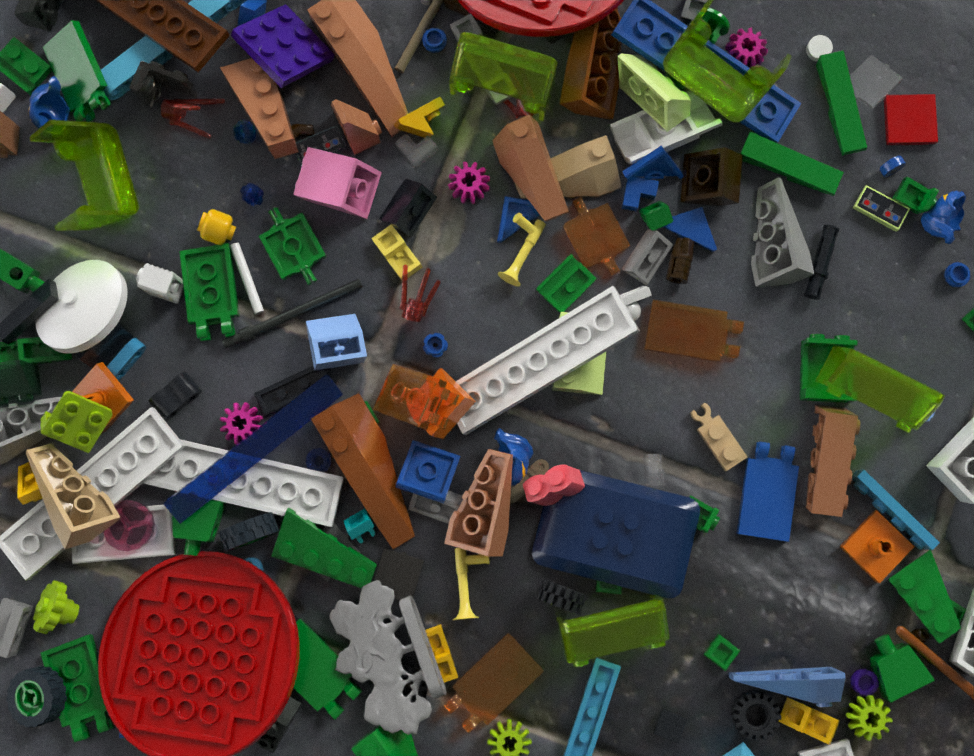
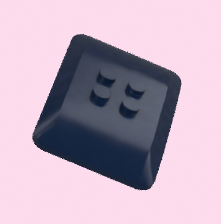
(620, 535)

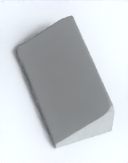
(647, 256)
(436, 509)

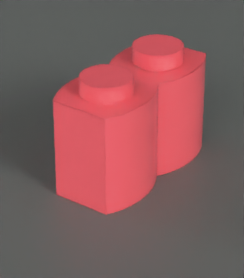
(552, 486)

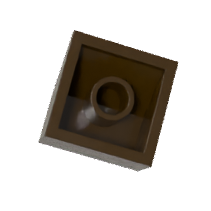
(711, 177)

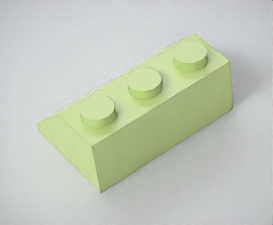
(653, 91)
(585, 379)

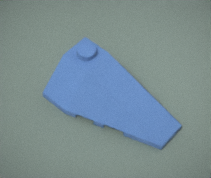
(813, 685)

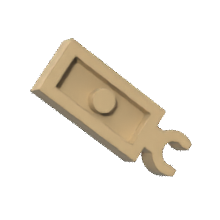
(719, 439)

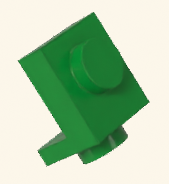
(915, 196)
(708, 517)

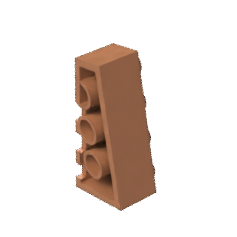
(263, 104)

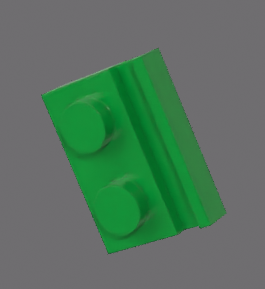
(23, 66)
(566, 284)

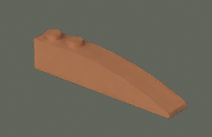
(361, 55)

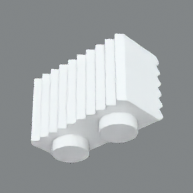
(160, 283)

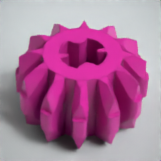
(749, 42)
(478, 182)
(231, 422)

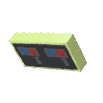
(881, 208)

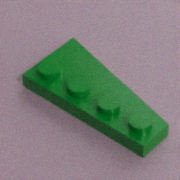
(320, 552)

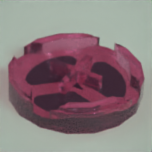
(133, 528)

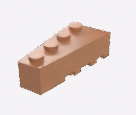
(831, 460)

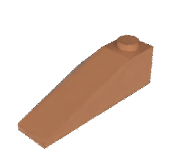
(357, 126)
(528, 163)
(484, 513)

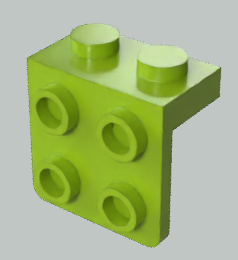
(76, 421)

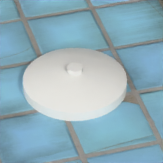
(88, 307)

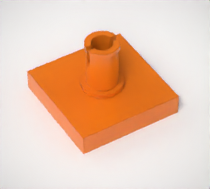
(106, 390)
(877, 546)

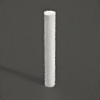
(246, 278)

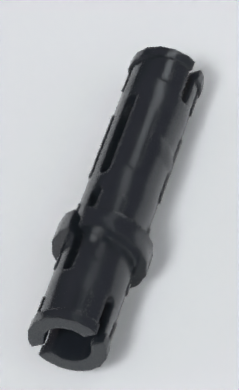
(821, 262)

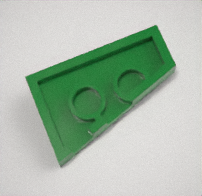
(926, 596)

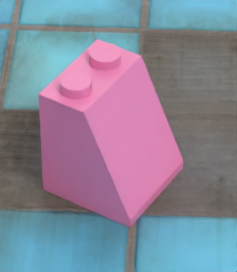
(337, 182)

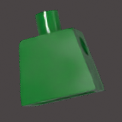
(11, 269)
(199, 526)
(898, 669)

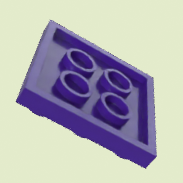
(282, 45)

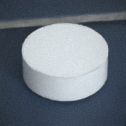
(818, 46)

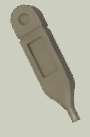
(539, 467)

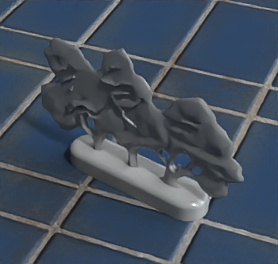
(377, 656)

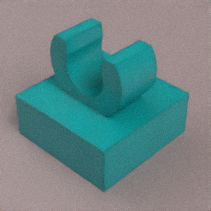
(359, 524)

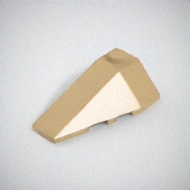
(586, 170)
(71, 501)

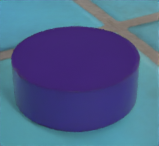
(864, 682)

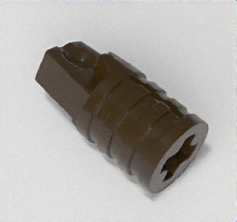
(680, 261)

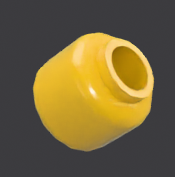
(216, 227)

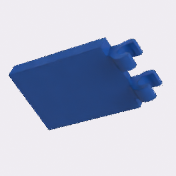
(768, 494)

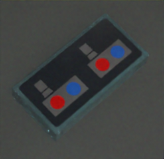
(326, 140)

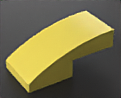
(396, 251)

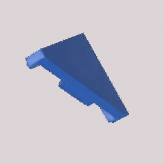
(654, 166)
(510, 209)
(693, 226)

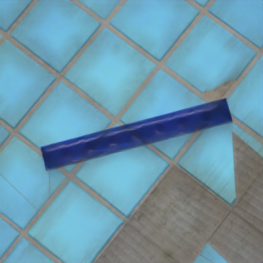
(252, 449)

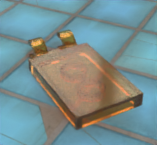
(691, 331)
(414, 397)
(494, 682)

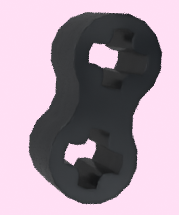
(175, 396)

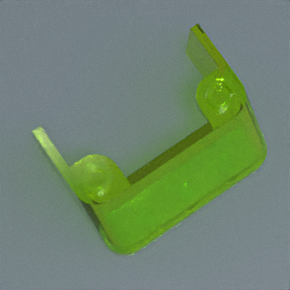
(504, 71)
(715, 79)
(100, 168)
(879, 387)
(614, 631)

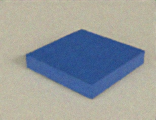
(428, 471)

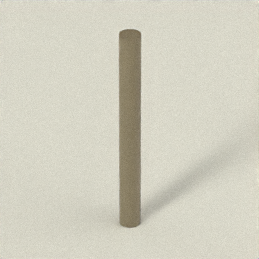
(418, 35)

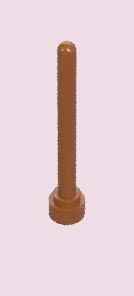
(935, 660)

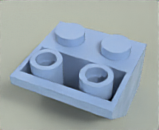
(336, 341)

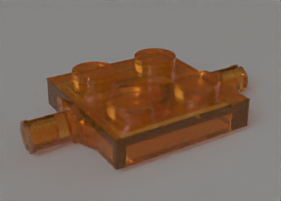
(596, 236)

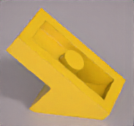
(415, 121)
(27, 485)

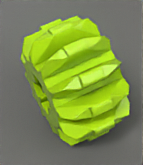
(877, 720)
(499, 739)

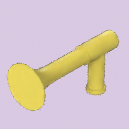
(511, 274)
(462, 561)

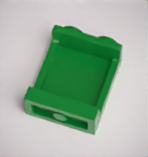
(813, 357)

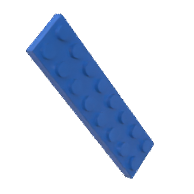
(654, 32)

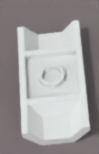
(642, 134)

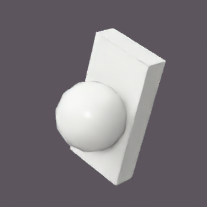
(631, 297)

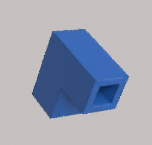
(250, 10)
(636, 188)

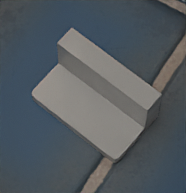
(13, 622)

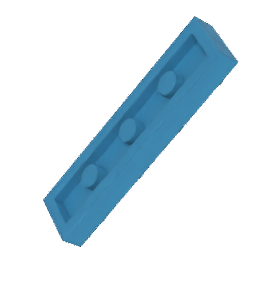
(900, 516)
(592, 708)

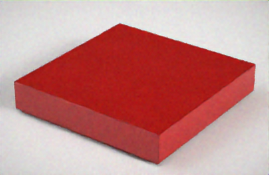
(910, 119)

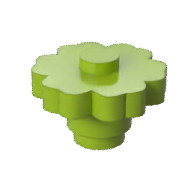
(54, 608)

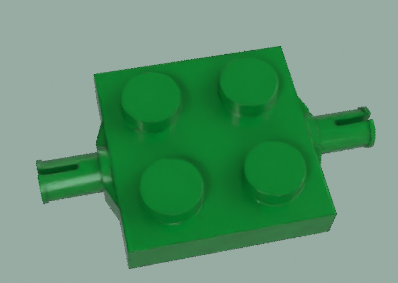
(292, 246)

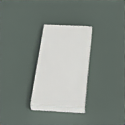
(160, 544)

